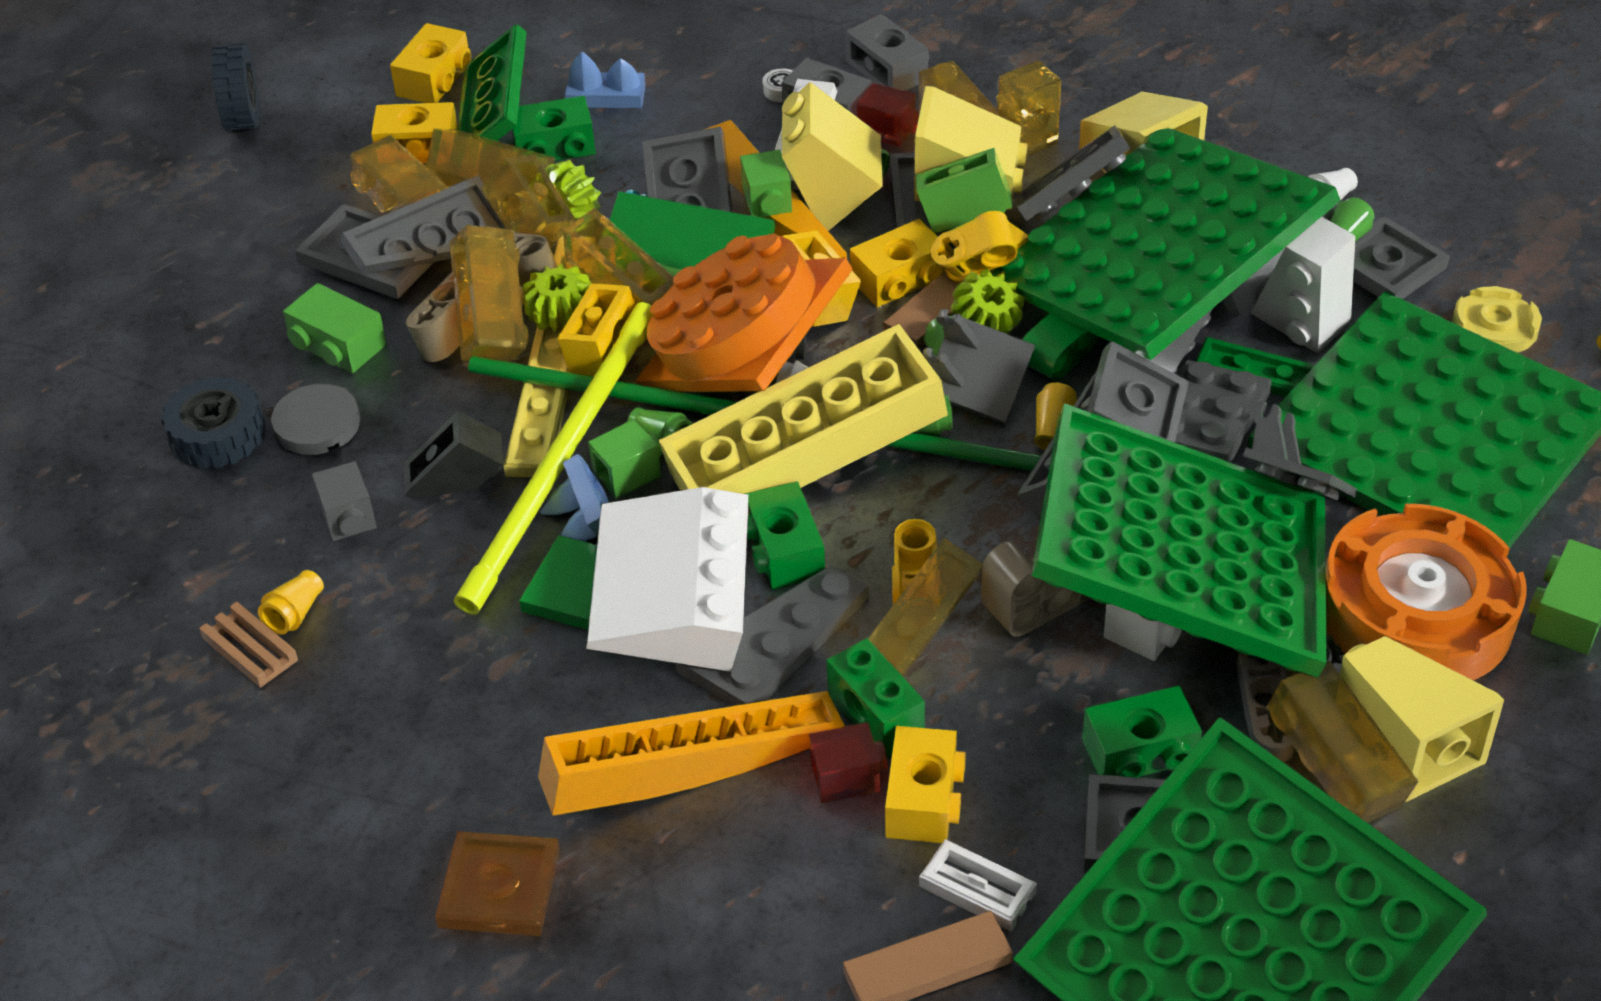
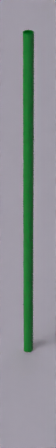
(710, 405)

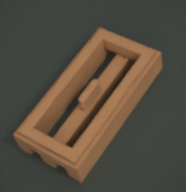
(259, 630)

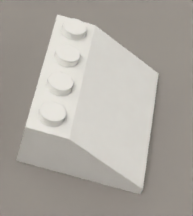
(671, 577)

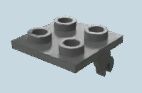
(979, 366)
(1278, 455)

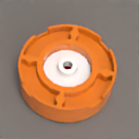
(1427, 584)

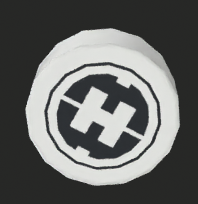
(772, 84)

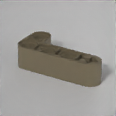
(435, 319)
(1018, 598)

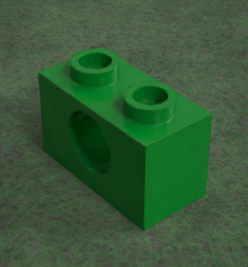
(556, 128)
(784, 535)
(873, 692)
(1140, 733)

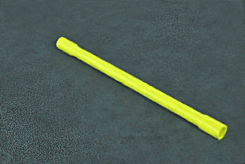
(485, 574)

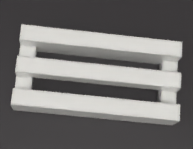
(973, 891)

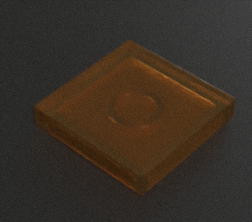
(498, 883)

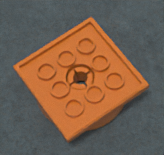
(738, 316)

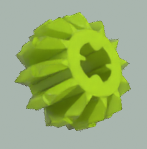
(574, 187)
(554, 295)
(988, 301)

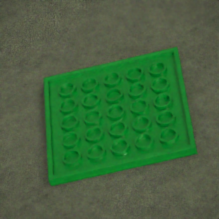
(1163, 239)
(1440, 419)
(1185, 540)
(1249, 892)

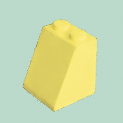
(1143, 115)
(957, 129)
(829, 154)
(1425, 710)

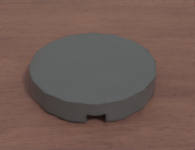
(315, 418)

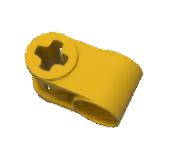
(978, 244)
(912, 547)

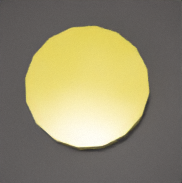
(1499, 316)

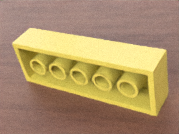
(811, 420)

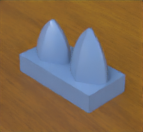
(613, 89)
(582, 492)

